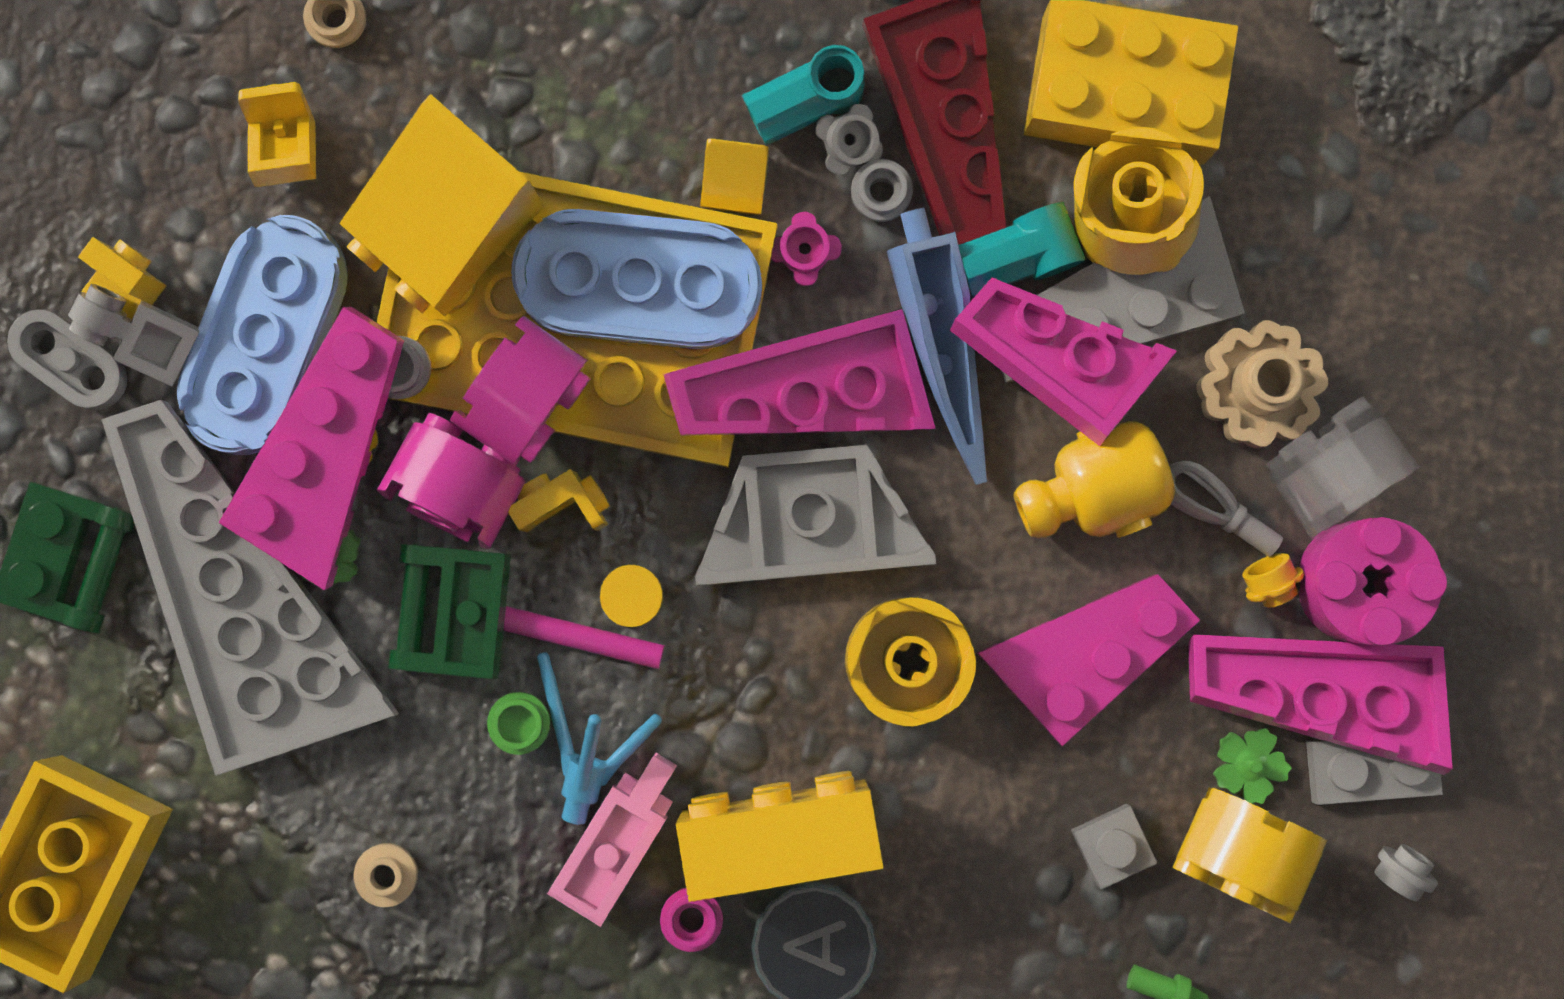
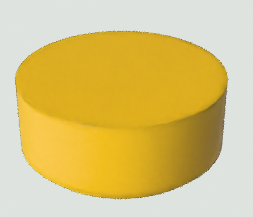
(631, 595)

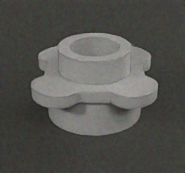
(866, 139)

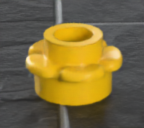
(1272, 580)

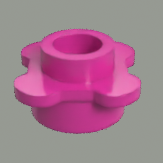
(823, 248)

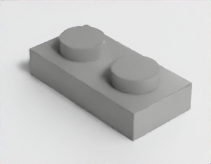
(1351, 775)

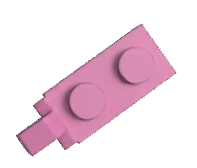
(615, 842)

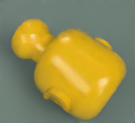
(1101, 486)

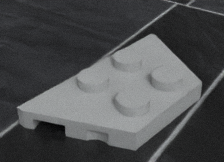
(810, 518)

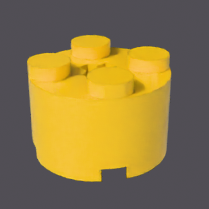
(1145, 234)
(924, 693)
(1250, 854)

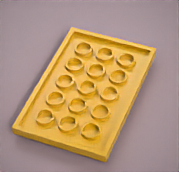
(627, 388)

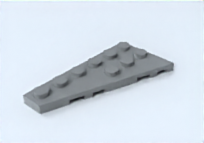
(245, 629)

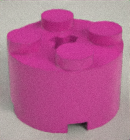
(520, 392)
(452, 481)
(1405, 581)

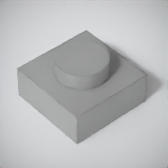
(1113, 846)

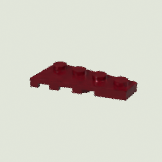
(942, 99)

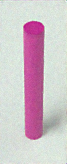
(583, 637)

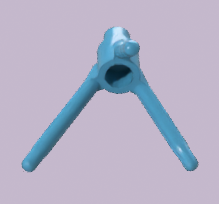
(583, 771)

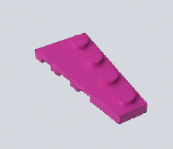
(817, 383)
(311, 464)
(1340, 692)

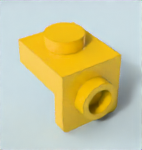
(279, 134)
(123, 272)
(545, 498)

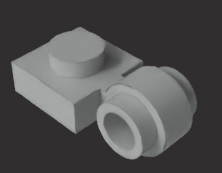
(150, 341)

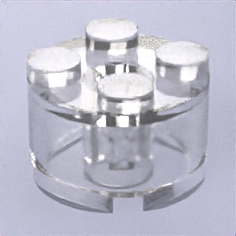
(1342, 469)

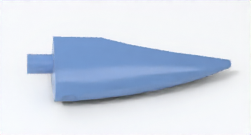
(932, 295)

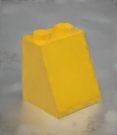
(439, 209)

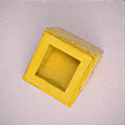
(734, 176)

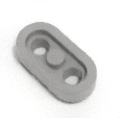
(69, 363)

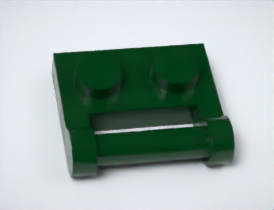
(47, 550)
(467, 615)

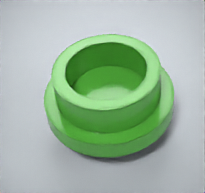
(518, 723)

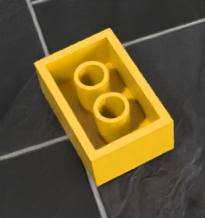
(1128, 69)
(778, 837)
(70, 868)

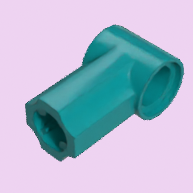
(800, 99)
(1034, 246)

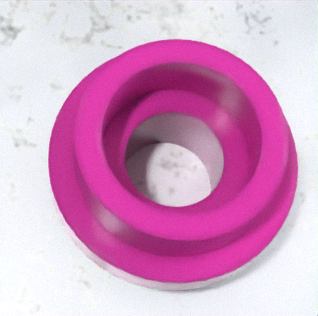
(690, 939)

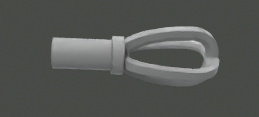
(1236, 517)

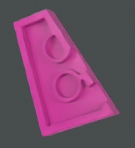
(1068, 364)
(1090, 655)

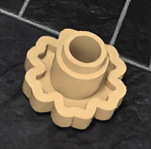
(1262, 384)

